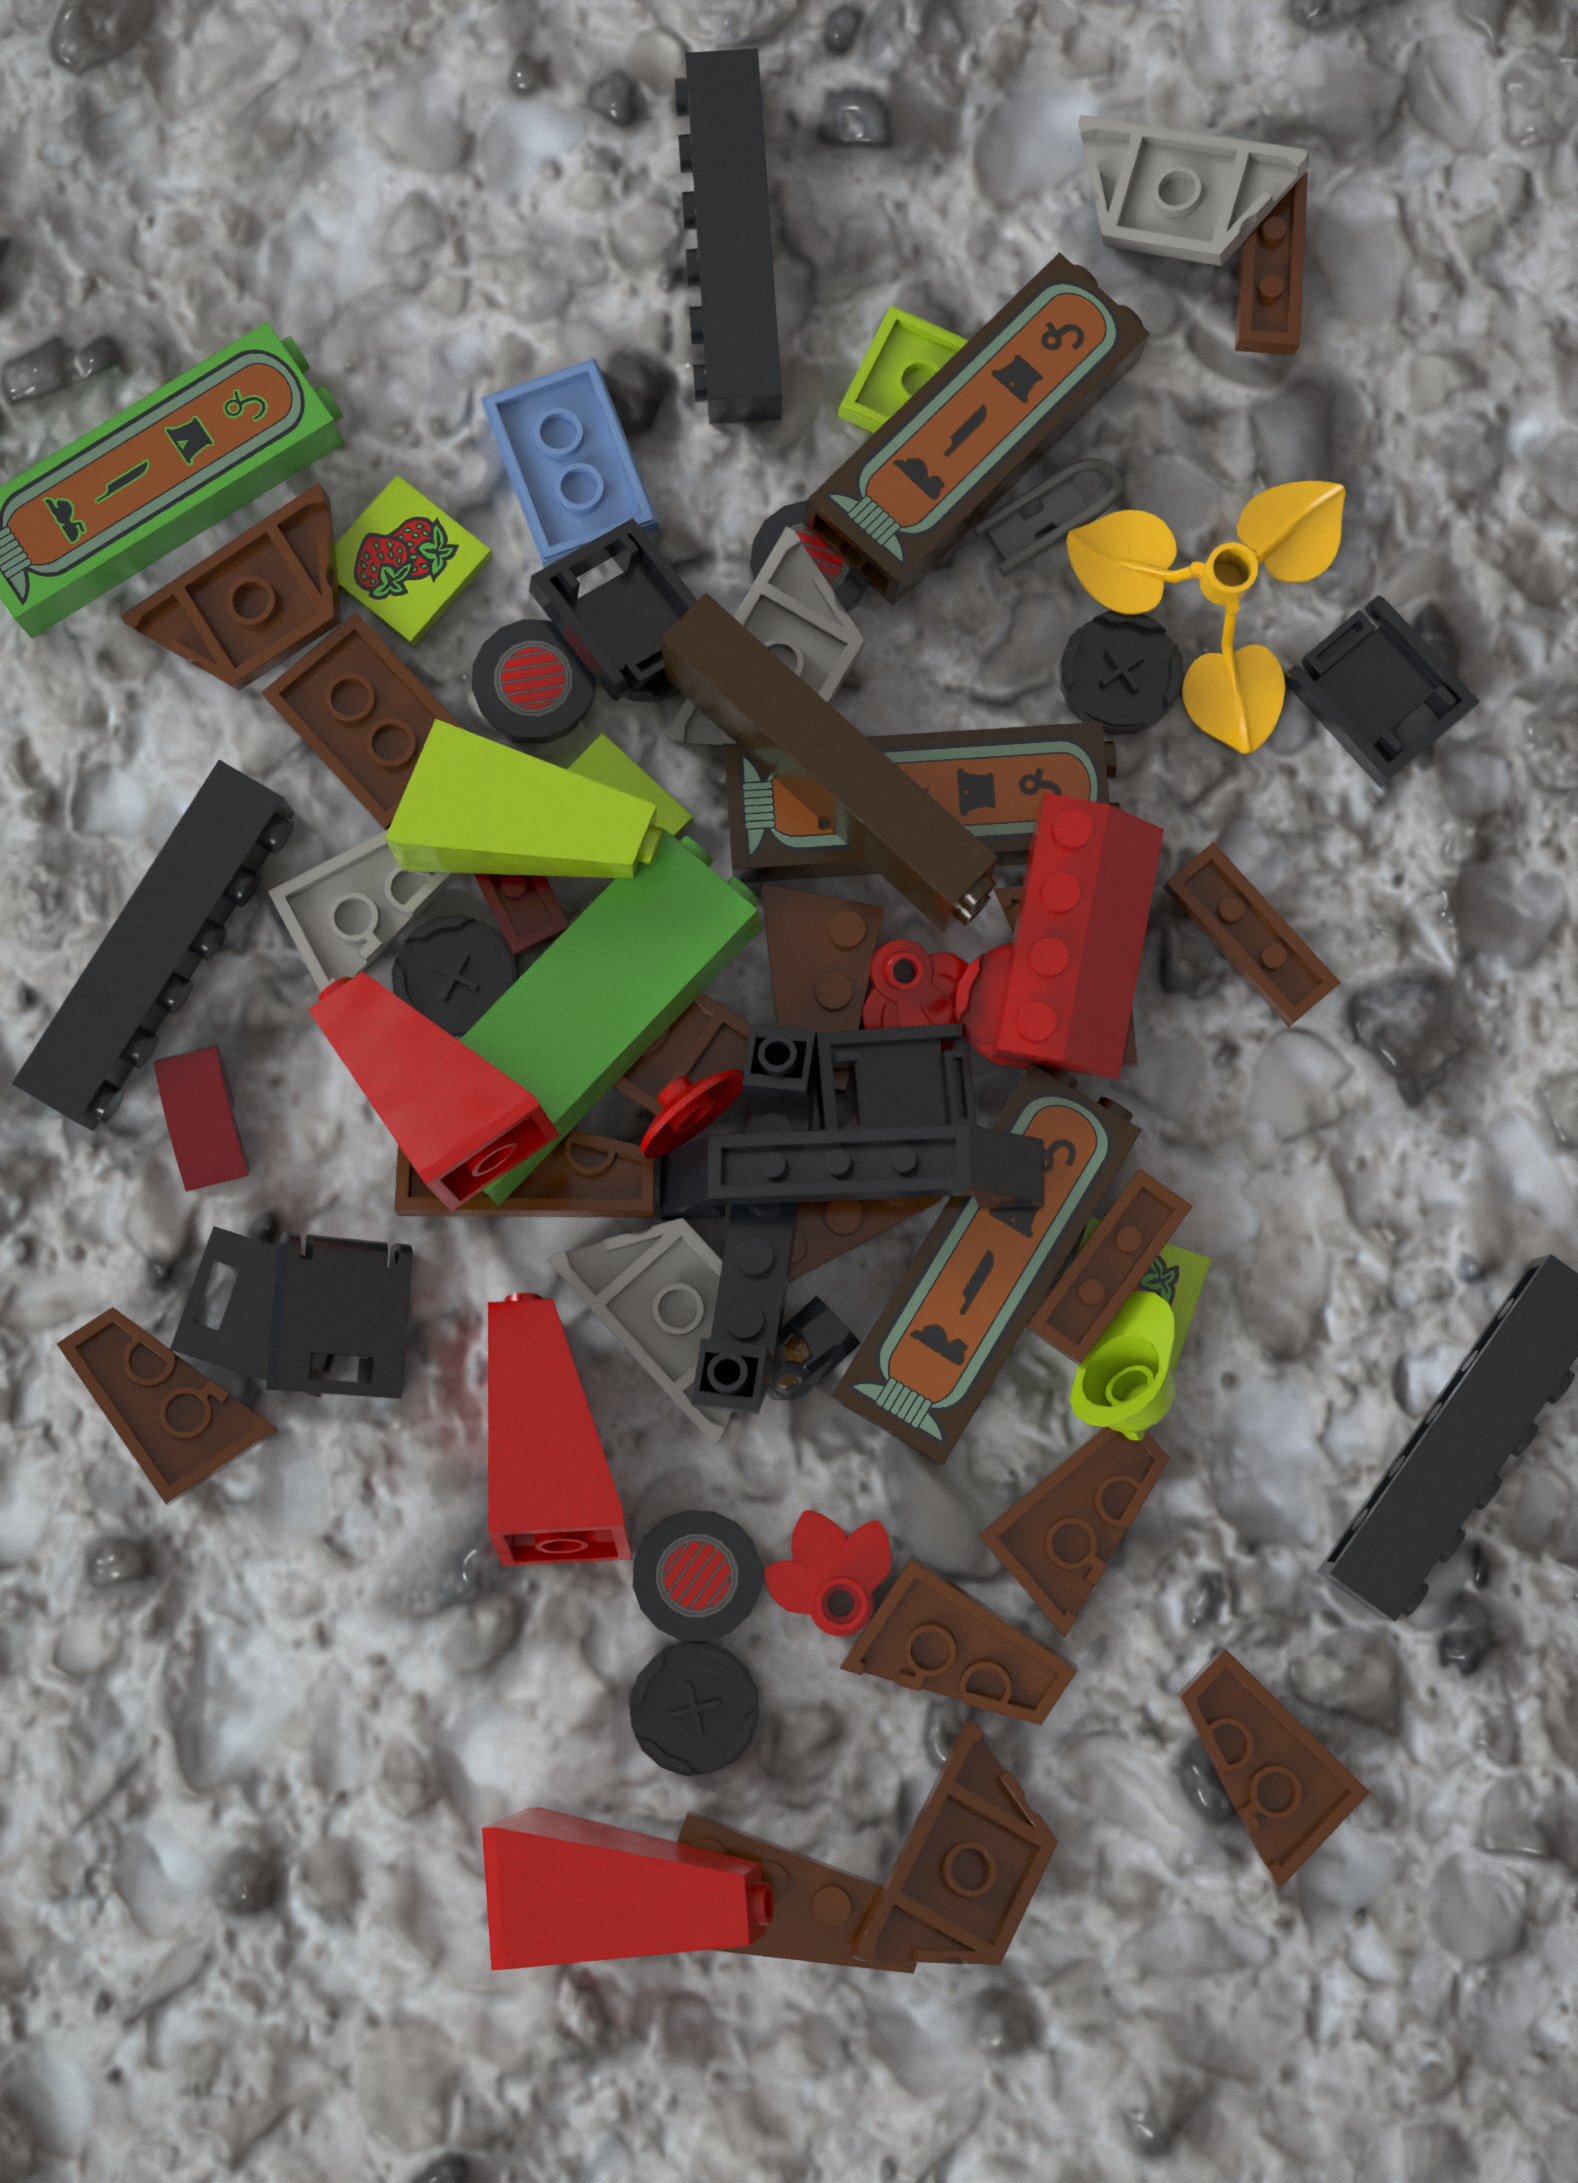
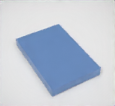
(568, 459)

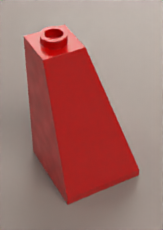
(437, 1097)
(545, 1460)
(603, 1892)

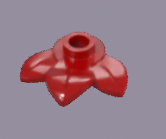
(922, 999)
(827, 1563)

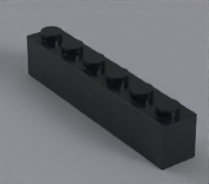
(732, 237)
(156, 947)
(1461, 1445)

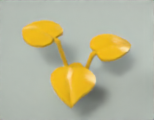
(1287, 527)

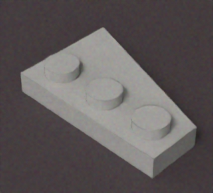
(353, 908)

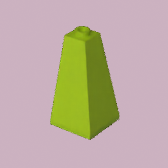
(513, 814)

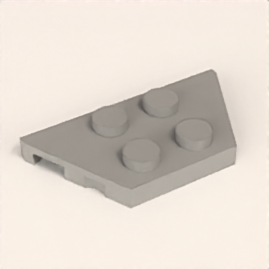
(1183, 189)
(798, 621)
(657, 1300)

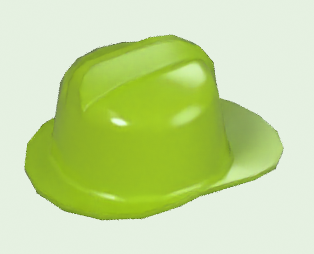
(1128, 1371)

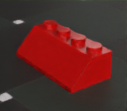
(1078, 937)

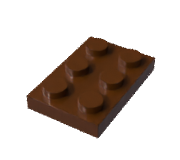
(359, 714)

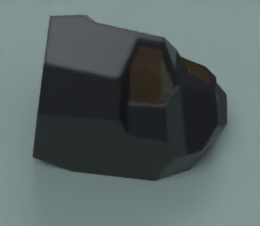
(809, 1350)

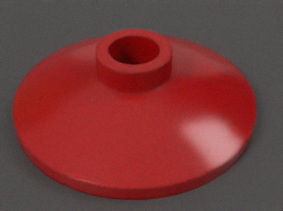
(689, 1110)

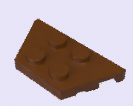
(251, 597)
(696, 1044)
(962, 1867)

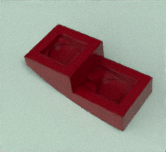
(201, 1118)

